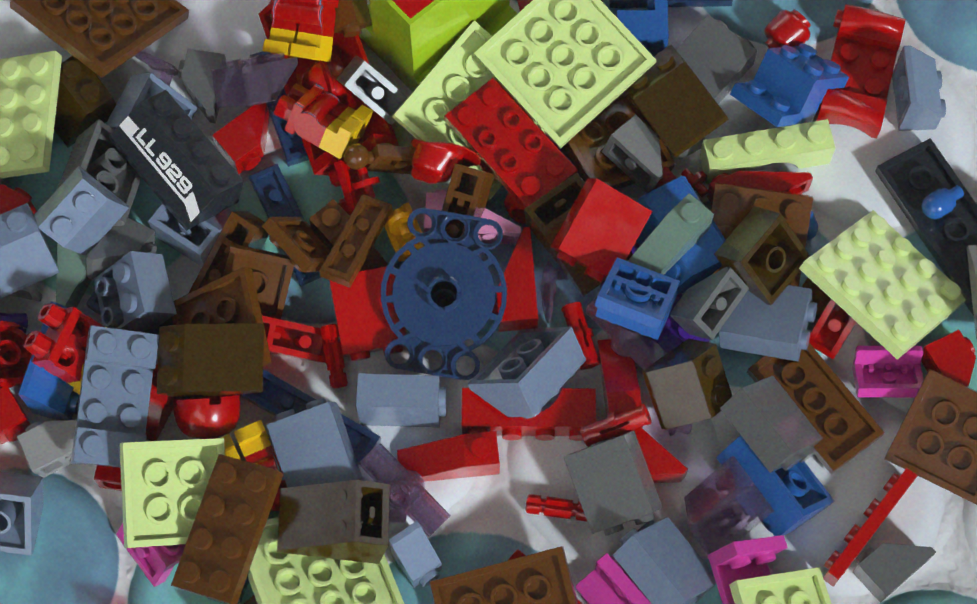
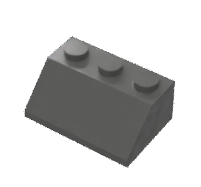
(105, 163)

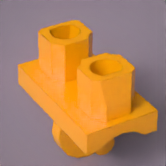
(398, 230)

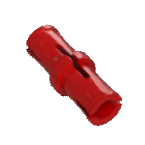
(575, 318)
(615, 425)

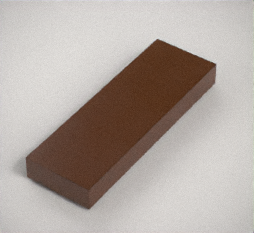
(356, 240)

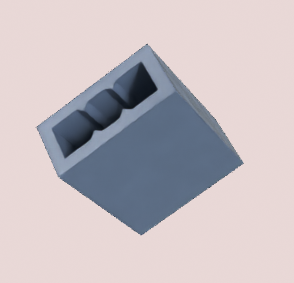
(771, 329)
(400, 400)
(313, 445)
(664, 564)

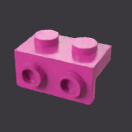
(882, 375)

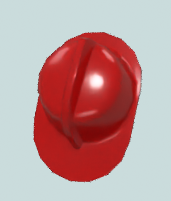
(324, 74)
(436, 160)

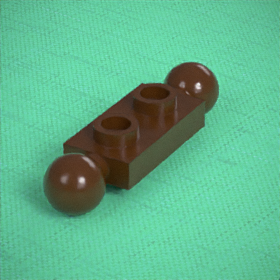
(381, 158)

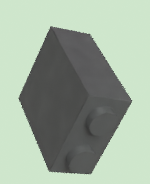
(717, 56)
(772, 424)
(613, 484)

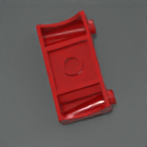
(866, 53)

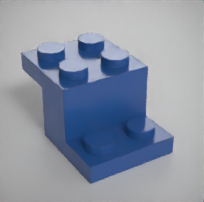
(648, 25)
(790, 85)
(636, 298)

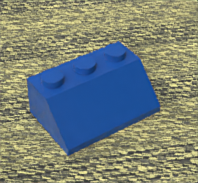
(700, 259)
(46, 393)
(792, 494)

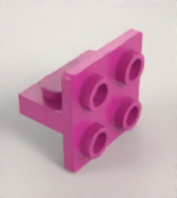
(610, 585)

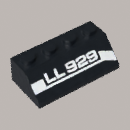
(177, 160)

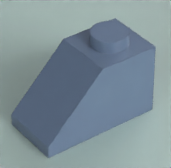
(415, 555)

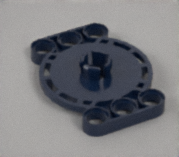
(451, 262)

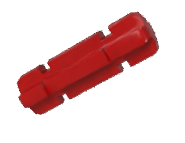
(334, 356)
(554, 507)

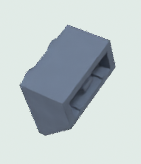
(193, 243)
(135, 293)

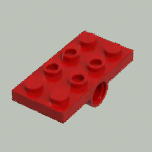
(509, 144)

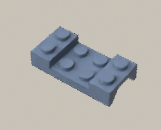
(113, 394)

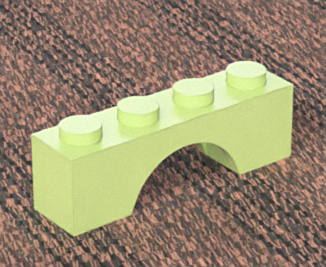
(796, 144)

